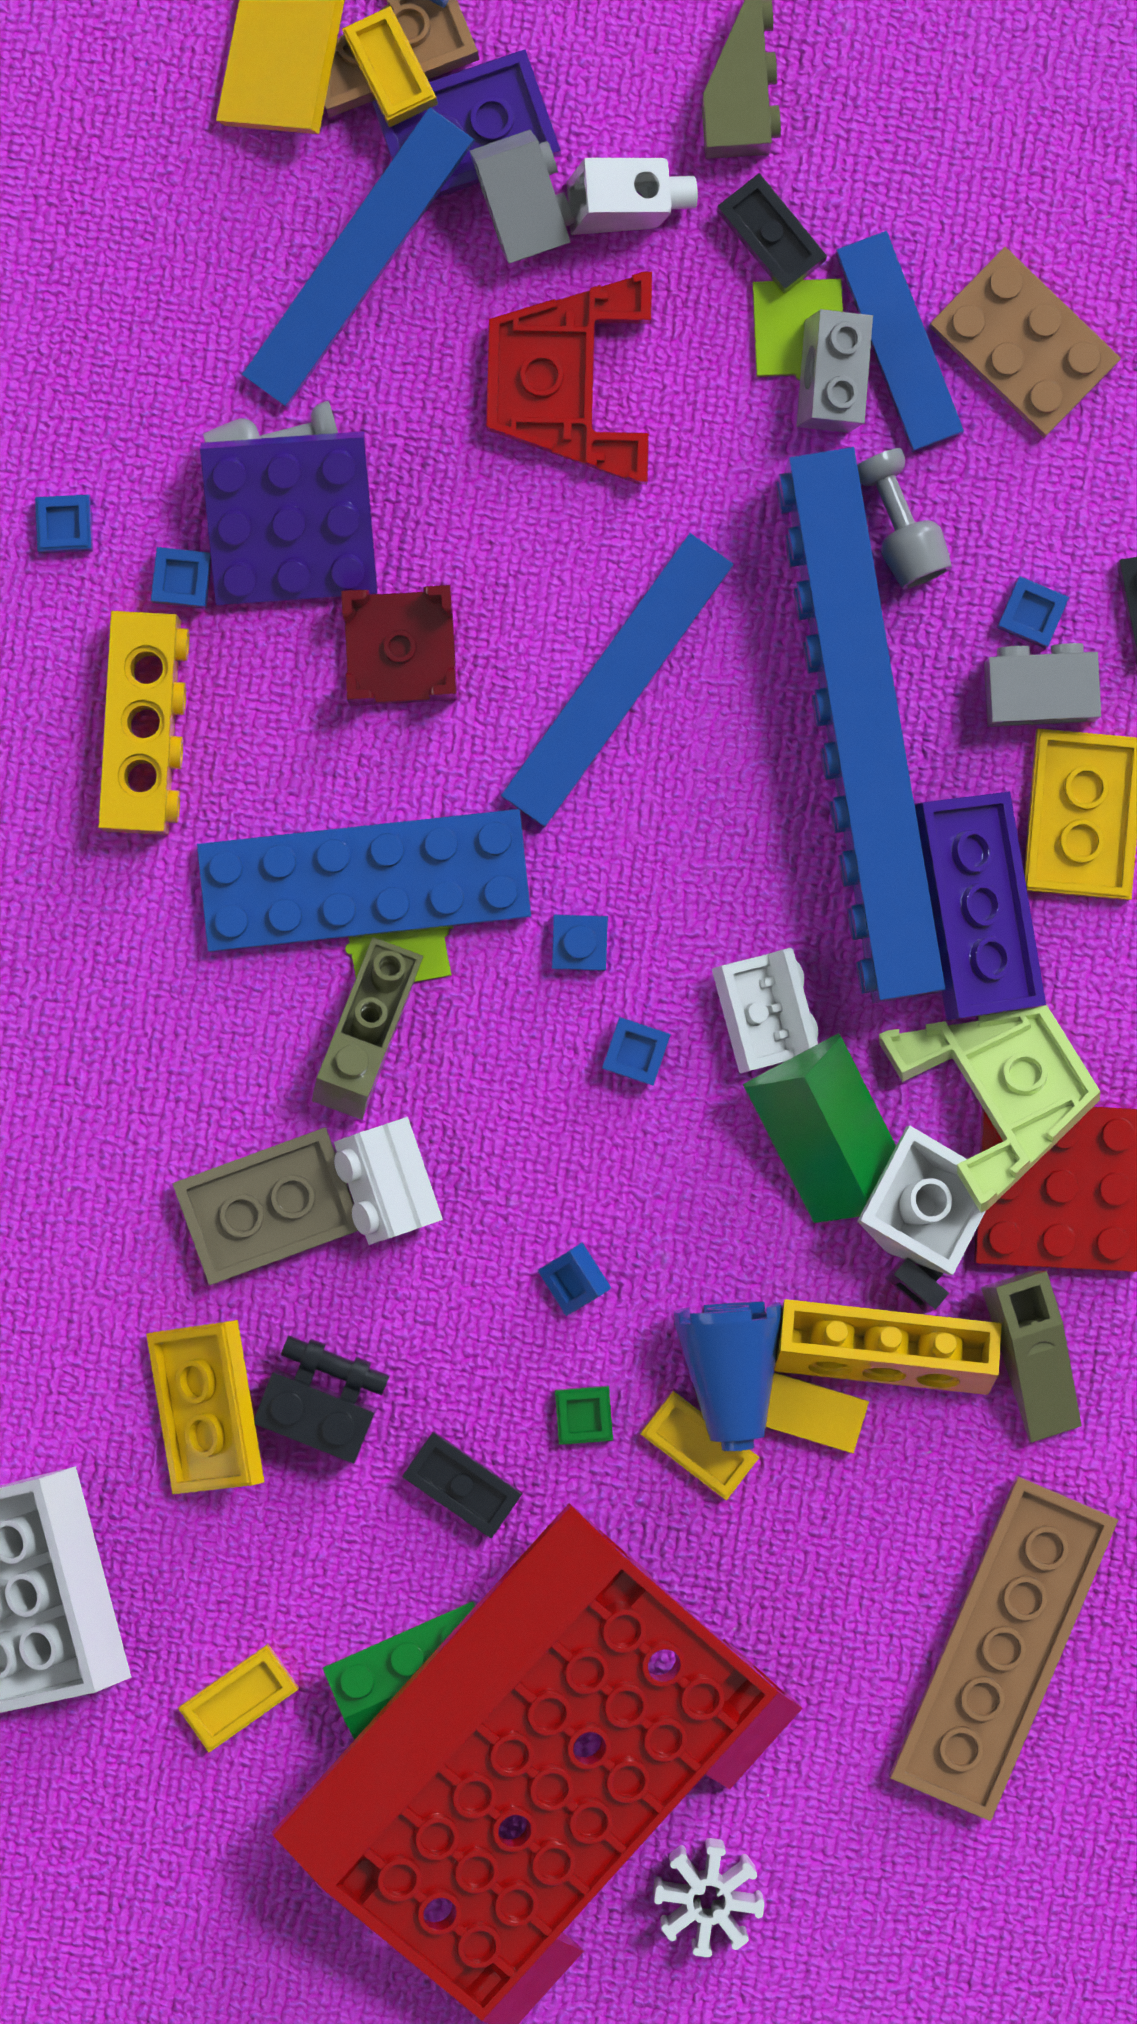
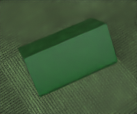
(824, 1129)

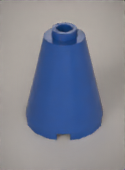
(732, 1367)

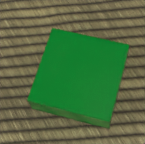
(584, 1415)

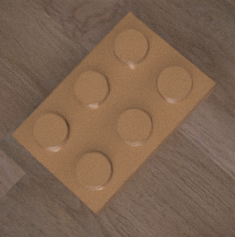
(1024, 342)

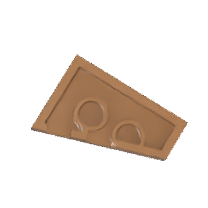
(435, 35)

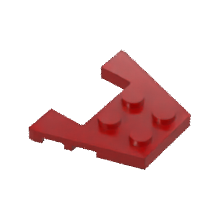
(545, 376)

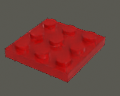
(1072, 1203)

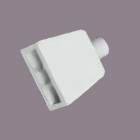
(606, 198)

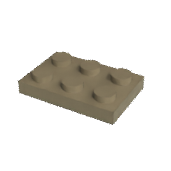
(266, 1206)

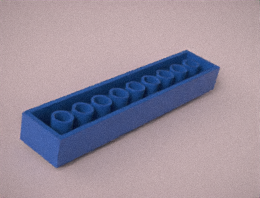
(862, 726)

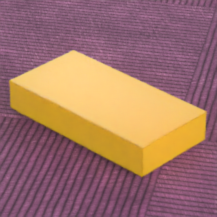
(389, 66)
(815, 1413)
(683, 1436)
(238, 1697)

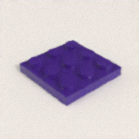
(288, 517)

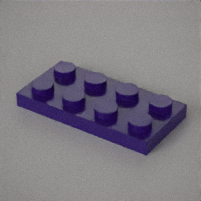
(980, 905)

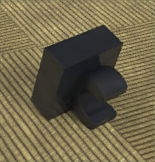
(918, 1284)

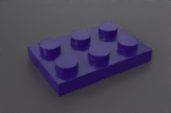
(487, 105)

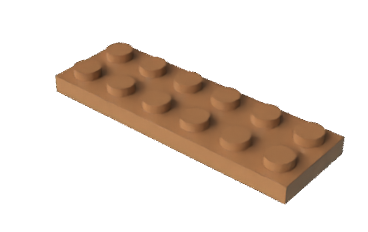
(1003, 1648)

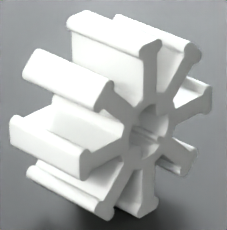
(720, 1909)

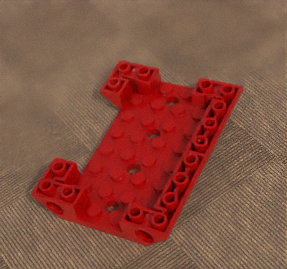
(494, 1736)

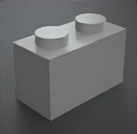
(521, 195)
(1042, 686)

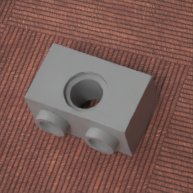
(834, 371)

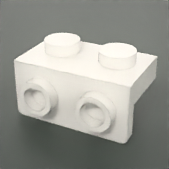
(765, 1009)

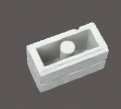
(386, 1181)

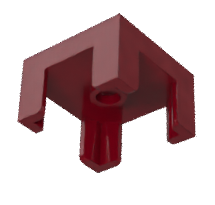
(399, 646)

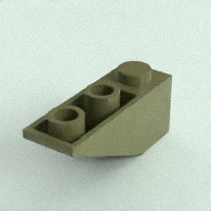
(736, 96)
(366, 1028)
(1035, 1352)

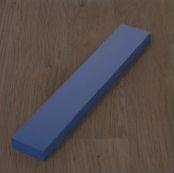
(358, 257)
(617, 680)

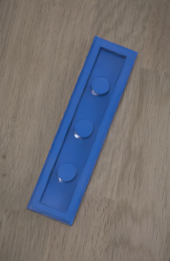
(900, 342)

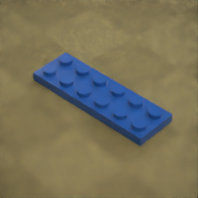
(364, 880)

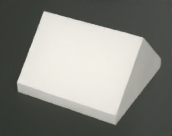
(922, 1205)

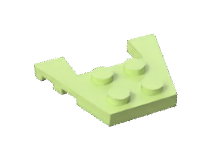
(1022, 1078)

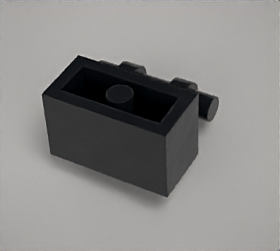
(316, 1414)

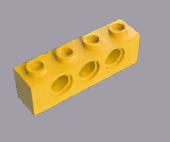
(131, 639)
(888, 1347)

